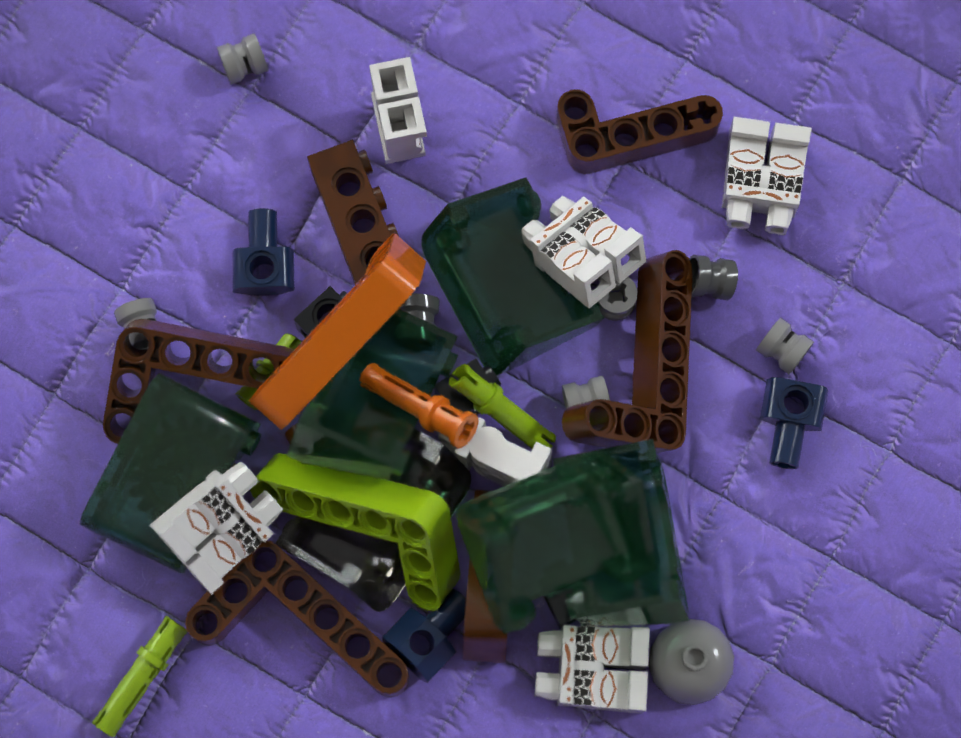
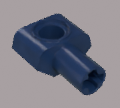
(263, 250)
(790, 426)
(434, 628)

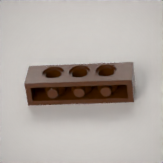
(330, 171)

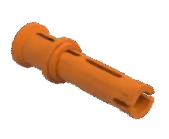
(432, 411)

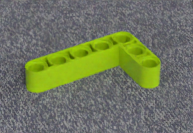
(376, 508)

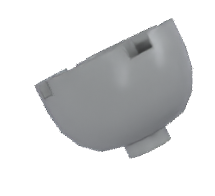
(691, 662)

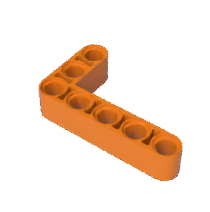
(387, 283)

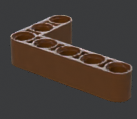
(199, 363)
(659, 366)
(305, 610)

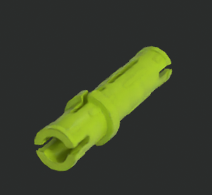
(489, 399)
(134, 684)

